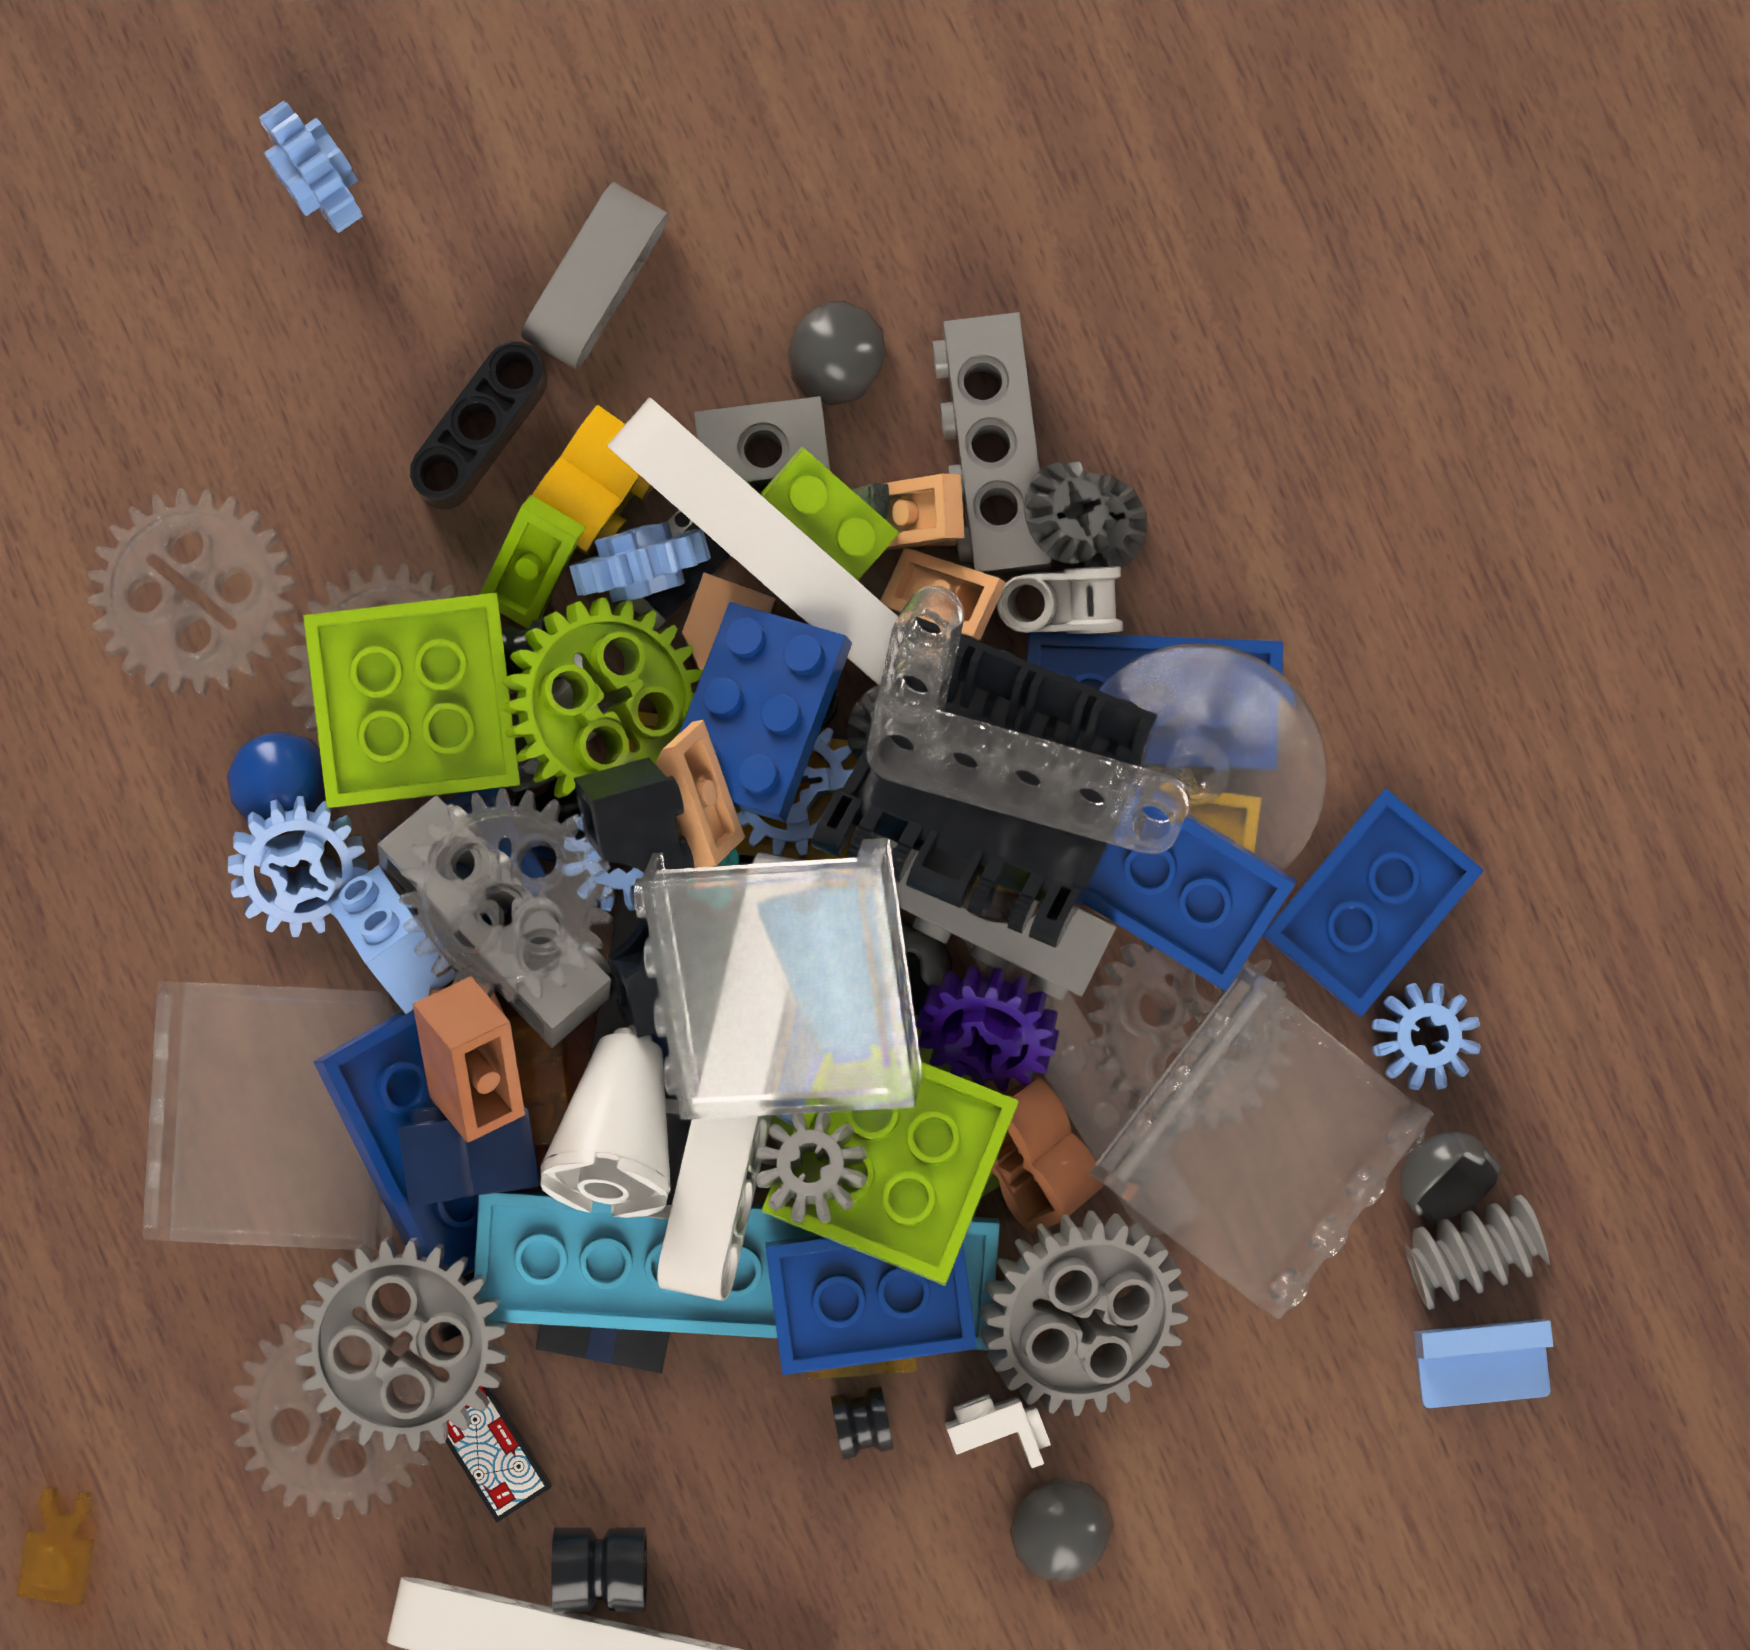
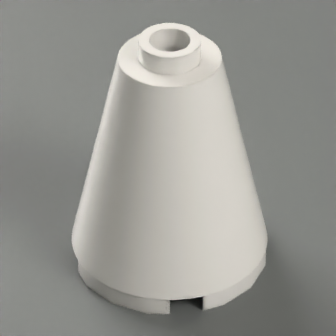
(614, 1132)

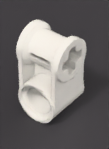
(1068, 601)

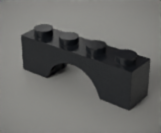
(626, 819)

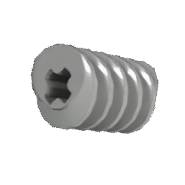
(1475, 1250)

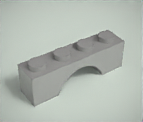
(1053, 969)

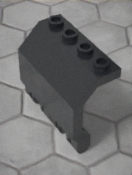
(972, 842)

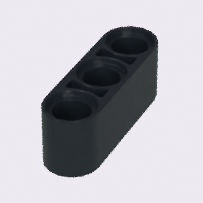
(481, 394)

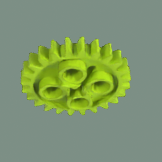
(650, 672)

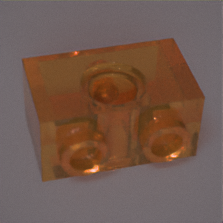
(542, 1078)

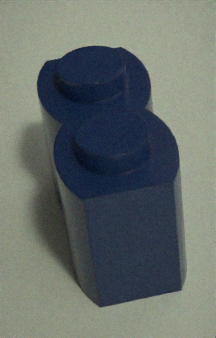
(446, 1167)

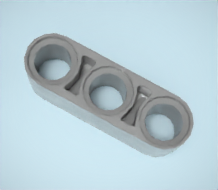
(595, 275)

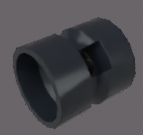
(599, 1569)

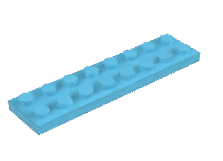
(603, 1269)

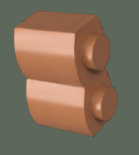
(1042, 1161)

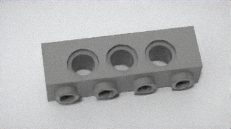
(994, 347)
(559, 1008)

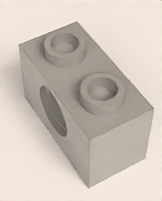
(786, 422)

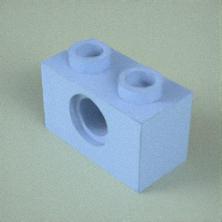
(374, 923)

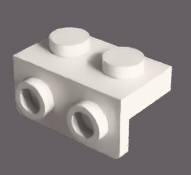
(983, 1422)

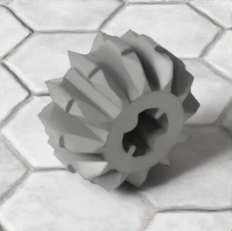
(831, 1175)

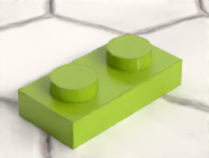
(829, 513)
(532, 561)

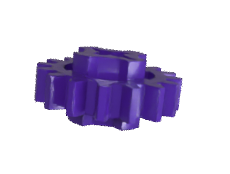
(993, 1028)

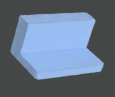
(1483, 1363)

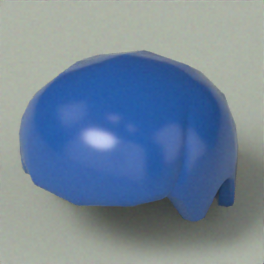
(276, 768)

